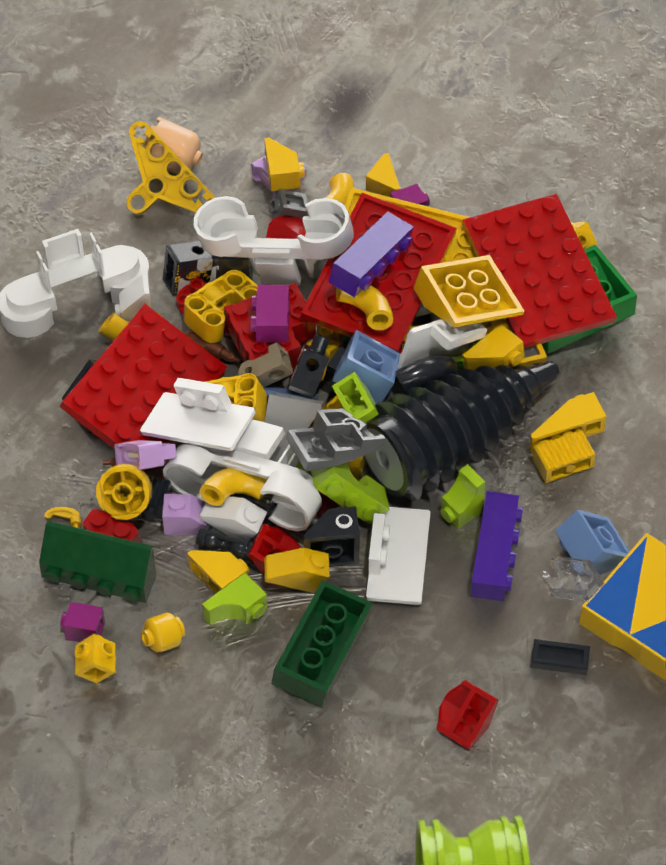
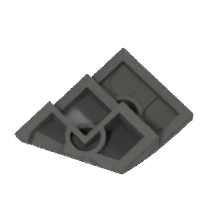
(332, 440)

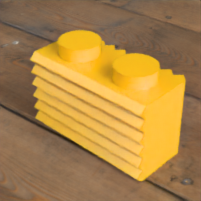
(563, 456)

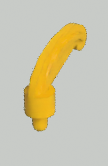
(67, 513)

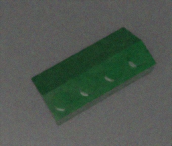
(97, 562)

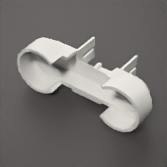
(230, 232)
(29, 301)
(292, 487)

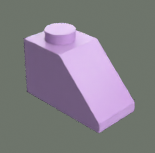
(182, 514)

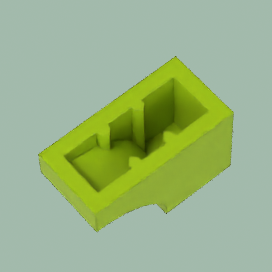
(356, 398)
(464, 498)
(238, 600)

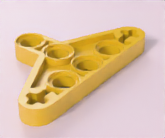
(156, 168)

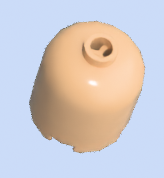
(180, 140)

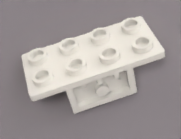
(439, 339)
(198, 416)
(398, 556)

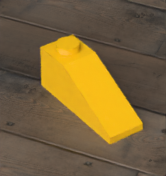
(576, 414)

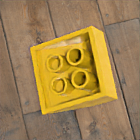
(466, 291)

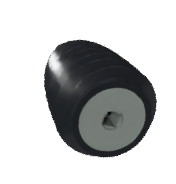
(450, 424)

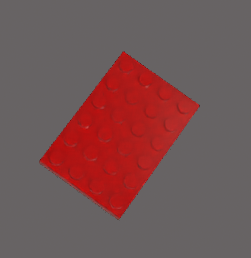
(543, 268)
(397, 282)
(133, 376)

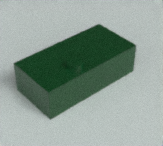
(321, 643)

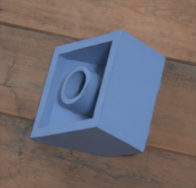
(371, 362)
(593, 539)

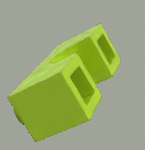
(345, 490)

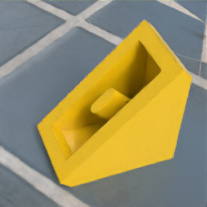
(382, 177)

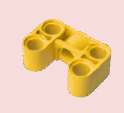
(206, 306)
(245, 391)

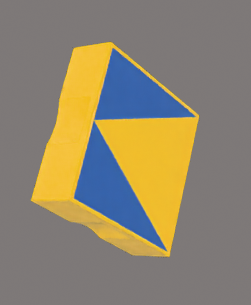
(632, 606)

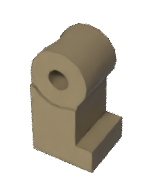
(270, 366)

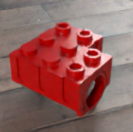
(239, 327)

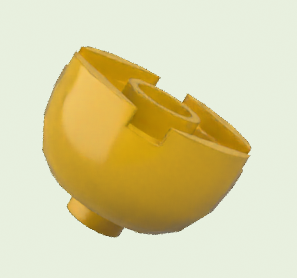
(124, 491)

